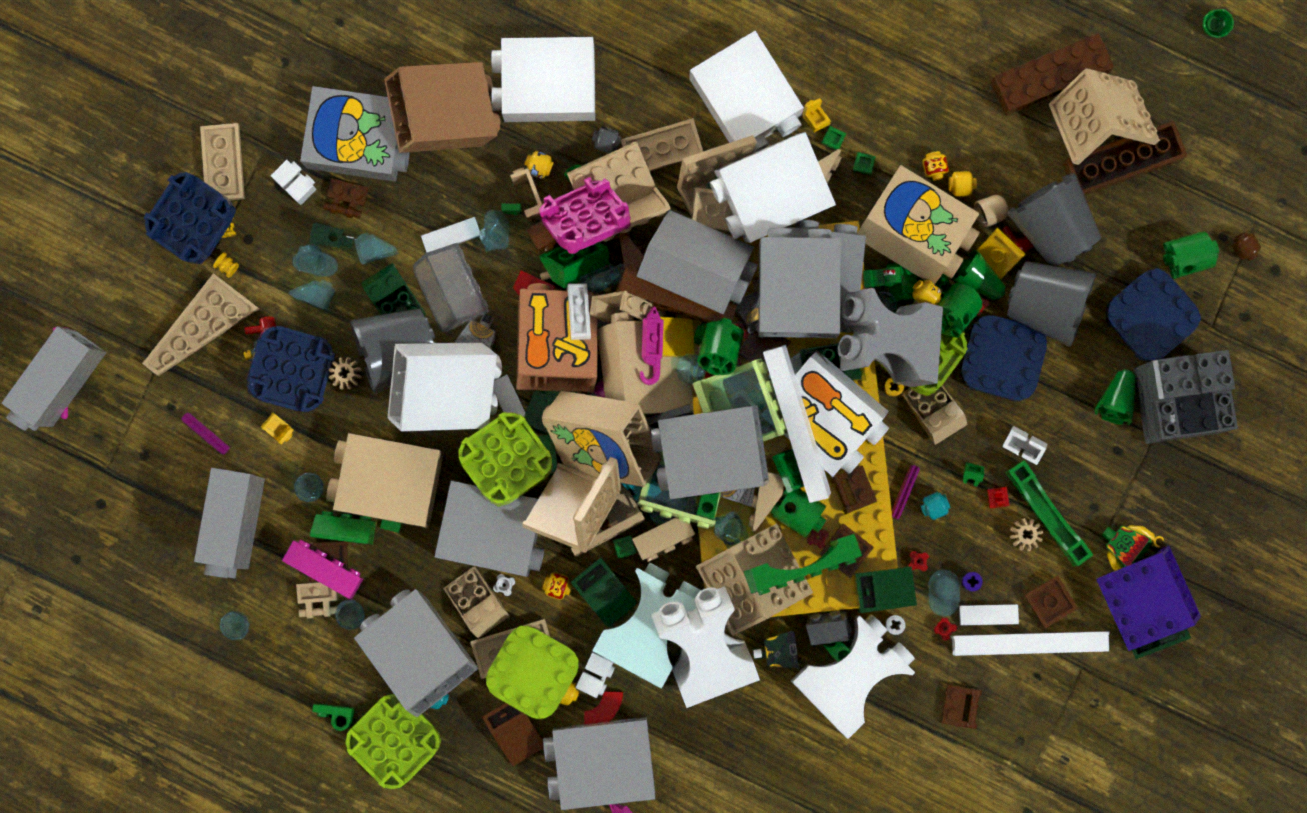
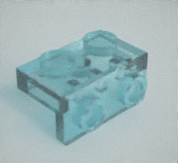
(602, 278)

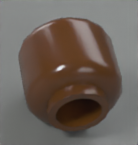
(1246, 246)

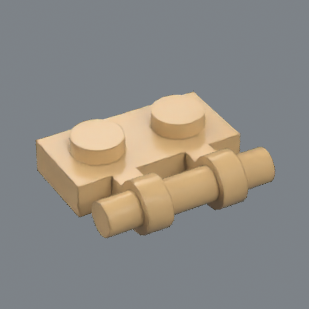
(312, 593)

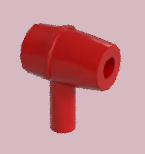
(1022, 243)
(265, 322)

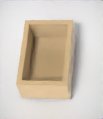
(663, 539)

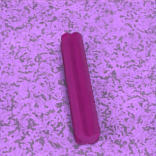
(205, 433)
(905, 491)

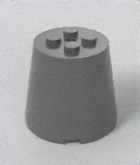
(1057, 221)
(1050, 299)
(377, 339)

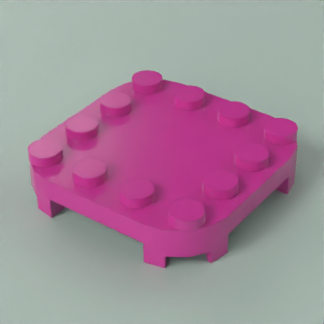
(585, 215)

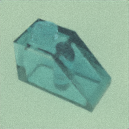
(373, 248)
(315, 293)

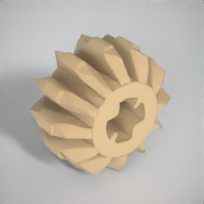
(350, 367)
(1026, 541)

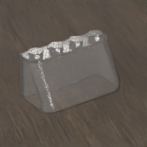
(449, 287)

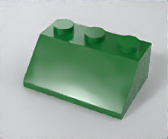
(568, 268)
(343, 528)

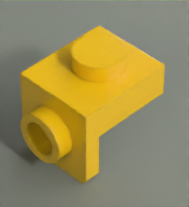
(815, 116)
(278, 428)

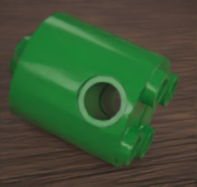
(1190, 254)
(959, 308)
(720, 347)
(802, 518)

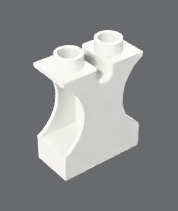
(709, 658)
(842, 687)

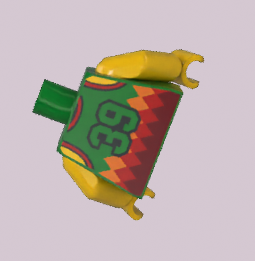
(1128, 544)

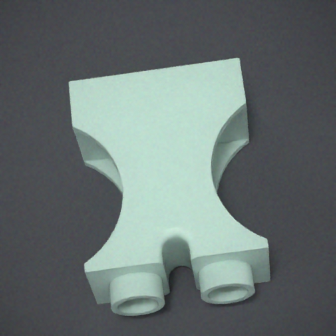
(637, 642)

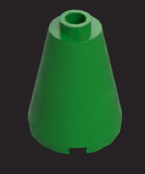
(980, 276)
(1118, 400)

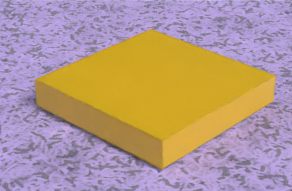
(1000, 253)
(677, 337)

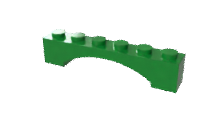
(1055, 524)
(765, 577)

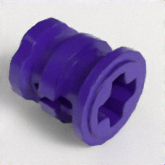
(975, 576)

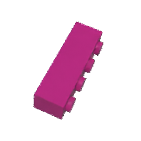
(323, 569)

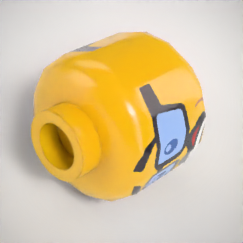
(539, 164)

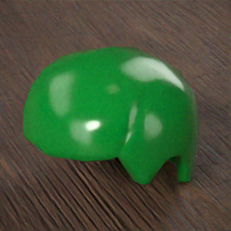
(1218, 23)

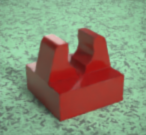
(998, 497)

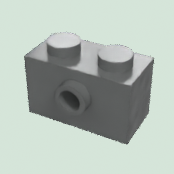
(828, 627)

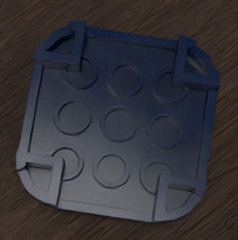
(189, 218)
(1152, 315)
(1003, 358)
(290, 369)

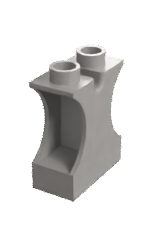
(901, 341)

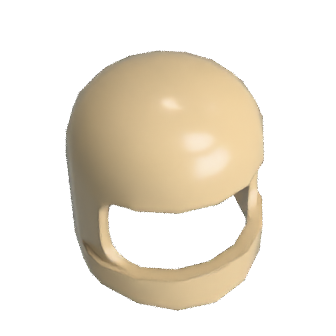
(994, 209)

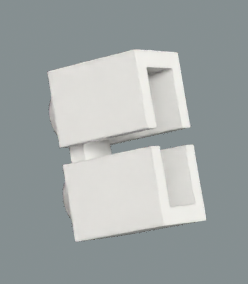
(293, 182)
(1032, 447)
(599, 666)

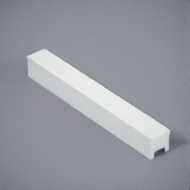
(797, 423)
(1030, 643)

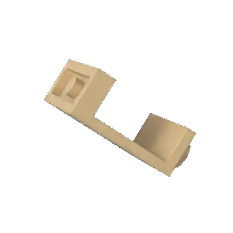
(521, 176)
(608, 304)

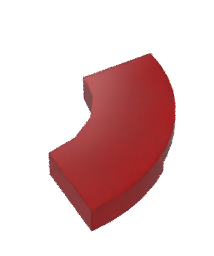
(606, 709)

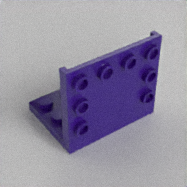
(1149, 599)

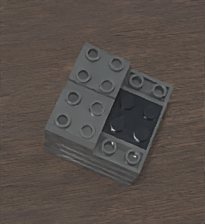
(1186, 396)

